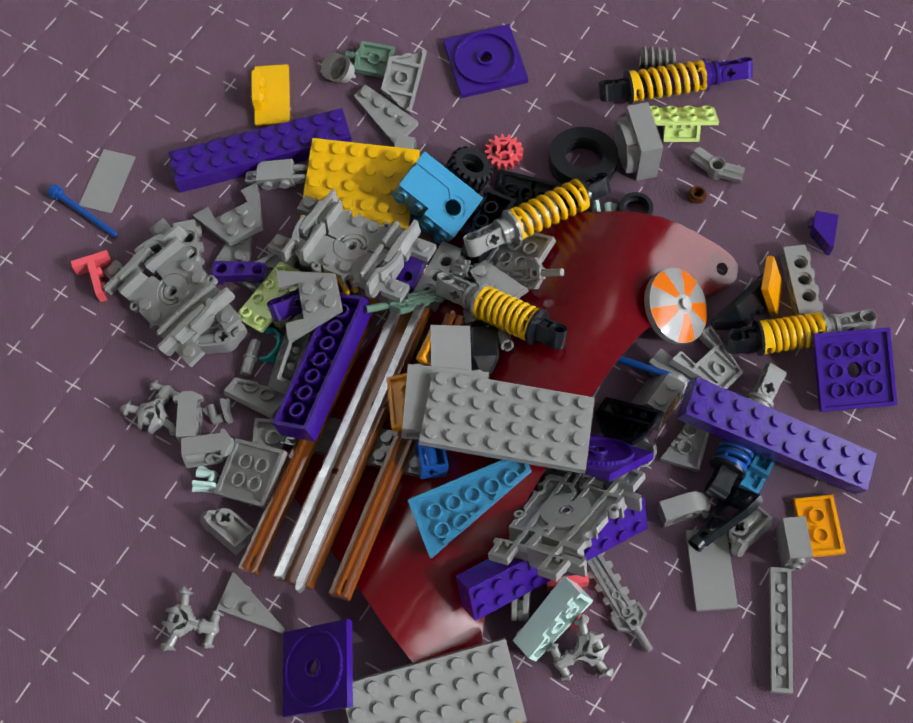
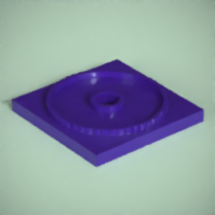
(480, 77)
(876, 376)
(613, 458)
(332, 683)

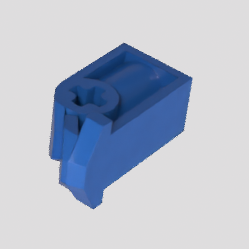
(431, 461)

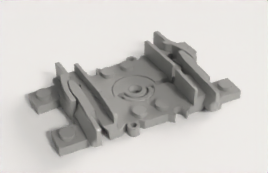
(557, 539)

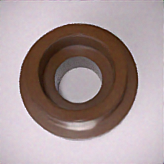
(697, 190)

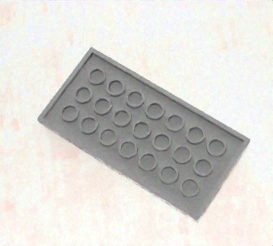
(507, 421)
(448, 688)

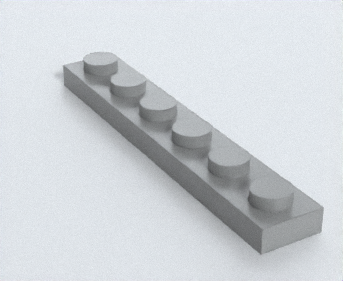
(780, 630)

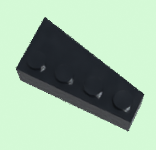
(489, 210)

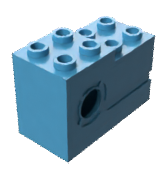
(437, 198)

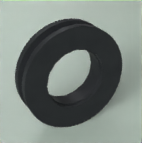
(582, 138)

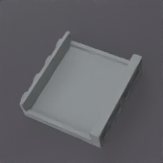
(417, 393)

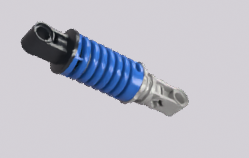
(732, 459)

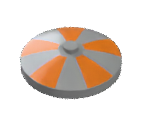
(675, 306)

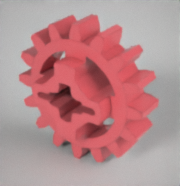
(504, 152)

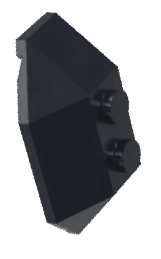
(742, 308)
(484, 347)
(627, 420)

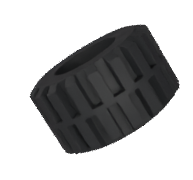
(470, 167)

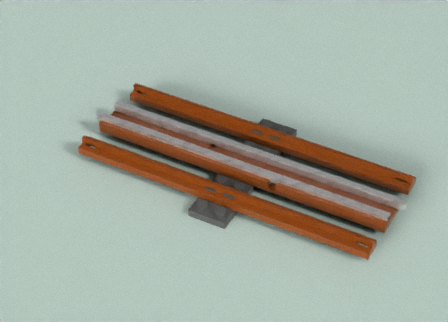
(347, 449)

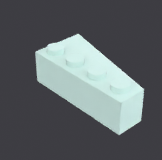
(552, 618)

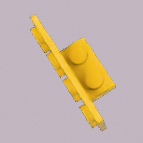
(271, 94)

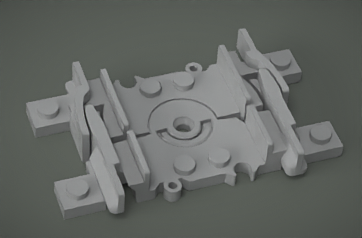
(377, 251)

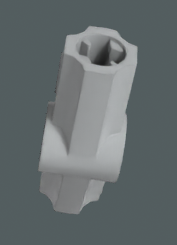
(709, 163)

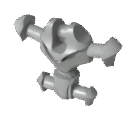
(153, 413)
(182, 620)
(587, 649)

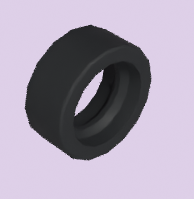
(636, 197)

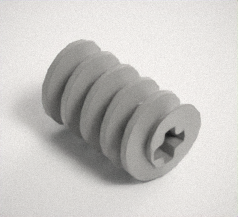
(657, 57)

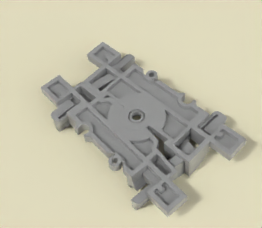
(192, 307)

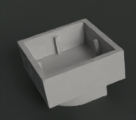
(638, 142)

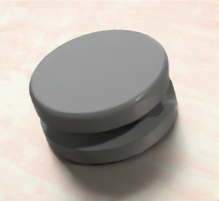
(521, 608)

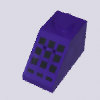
(823, 230)

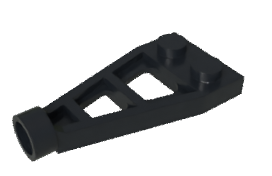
(739, 499)

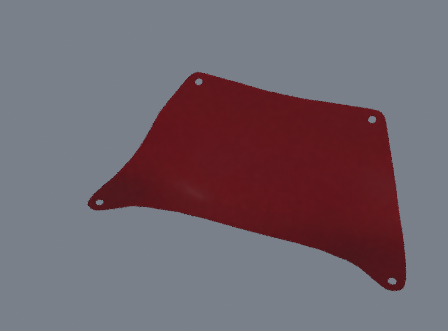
(602, 304)

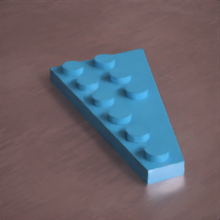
(457, 504)

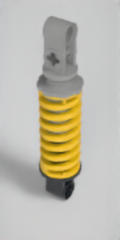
(538, 213)

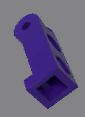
(238, 271)

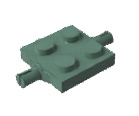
(371, 58)

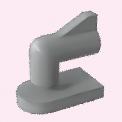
(216, 418)

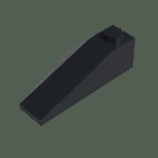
(522, 186)

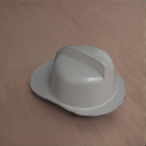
(337, 68)

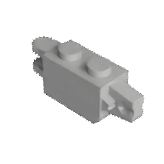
(277, 174)

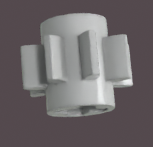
(461, 269)

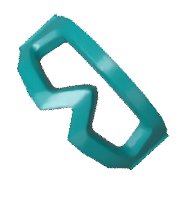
(270, 357)

